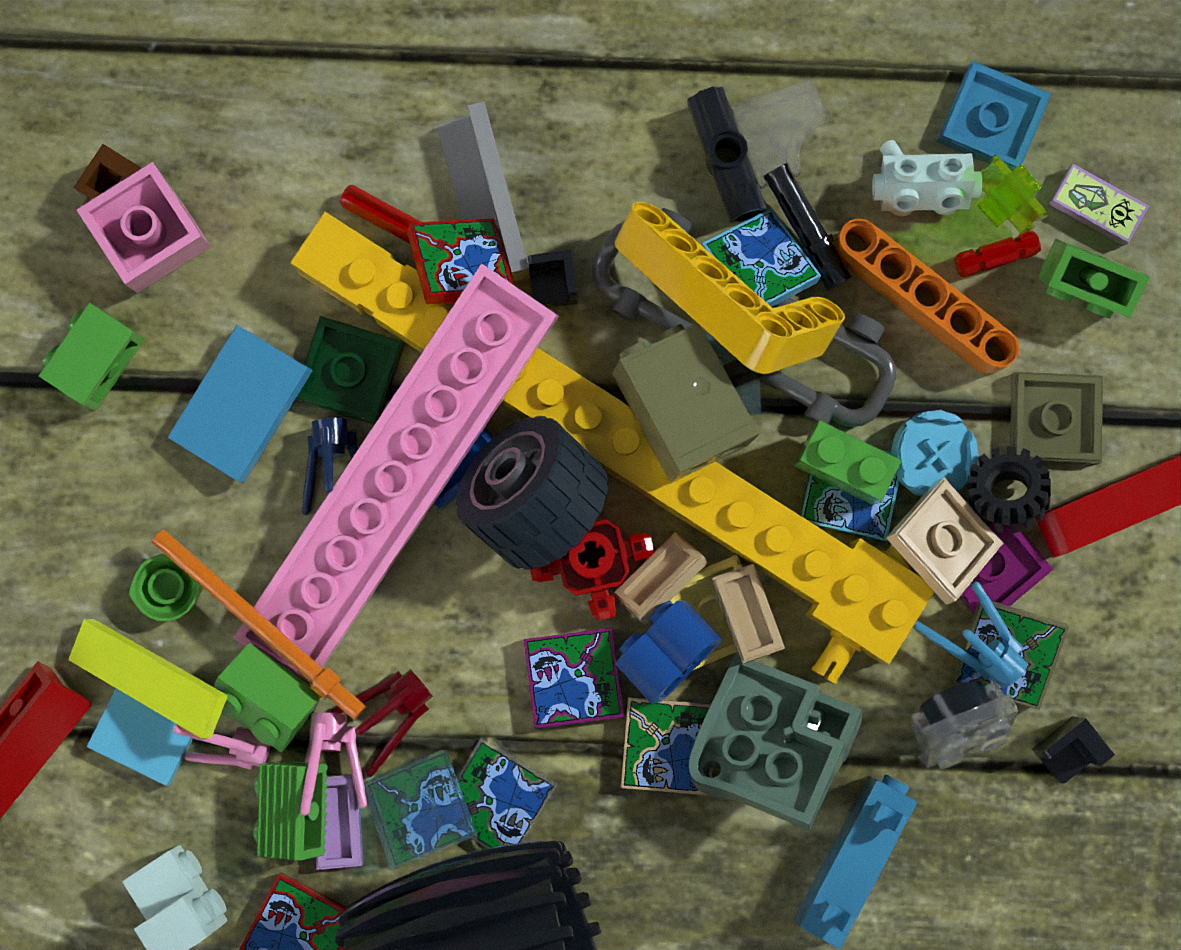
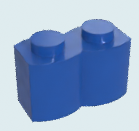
(667, 650)

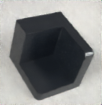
(553, 278)
(1072, 749)

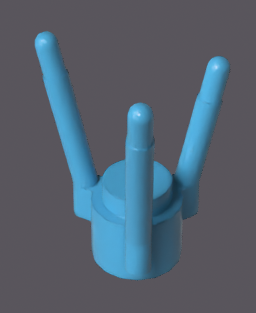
(996, 659)

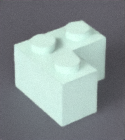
(175, 902)

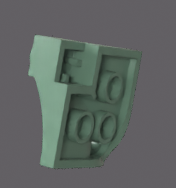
(773, 742)

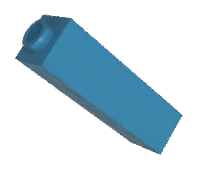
(856, 860)

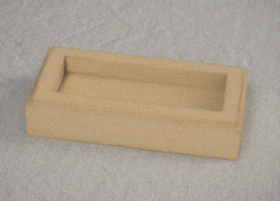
(660, 577)
(747, 614)

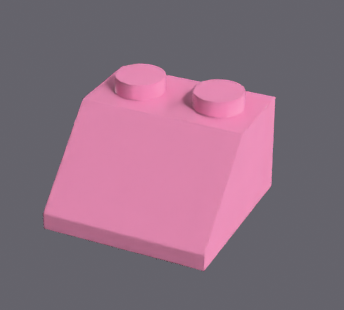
(143, 228)

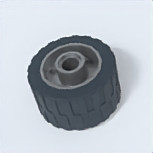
(532, 493)

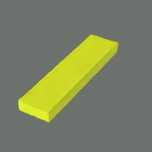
(148, 678)

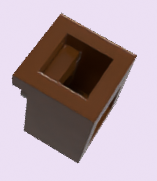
(103, 172)

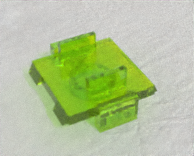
(1010, 196)

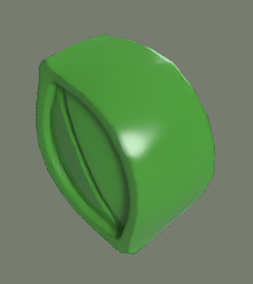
(163, 589)

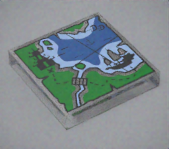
(502, 795)

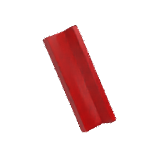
(33, 727)

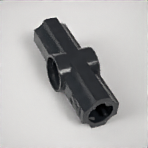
(719, 130)

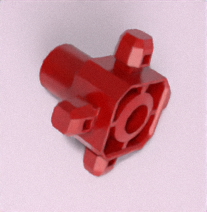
(610, 571)

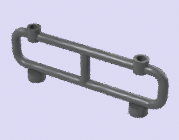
(859, 337)

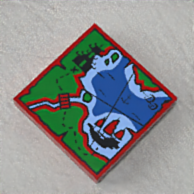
(451, 254)
(294, 919)

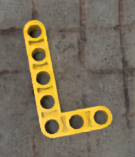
(722, 303)

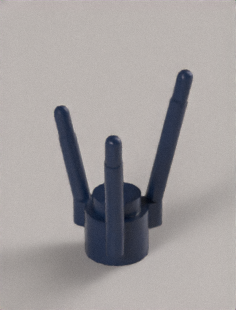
(327, 441)

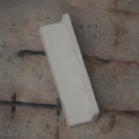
(480, 181)

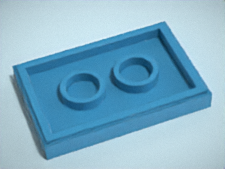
(240, 404)

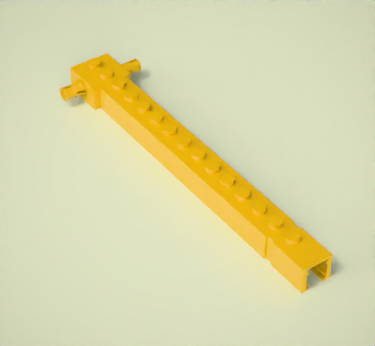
(855, 590)

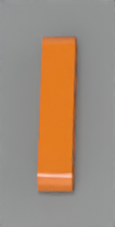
(947, 299)

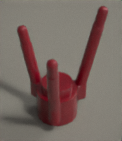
(406, 695)

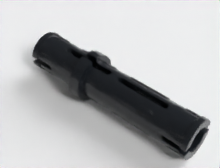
(811, 233)

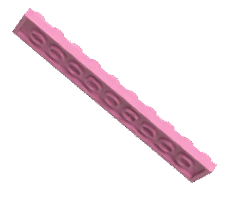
(402, 466)

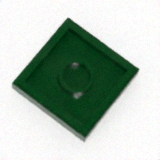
(350, 370)

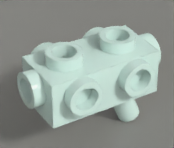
(925, 182)

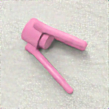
(326, 735)
(244, 746)

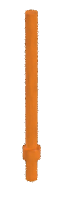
(324, 682)

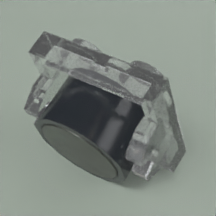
(962, 721)

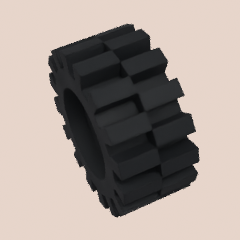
(1009, 467)

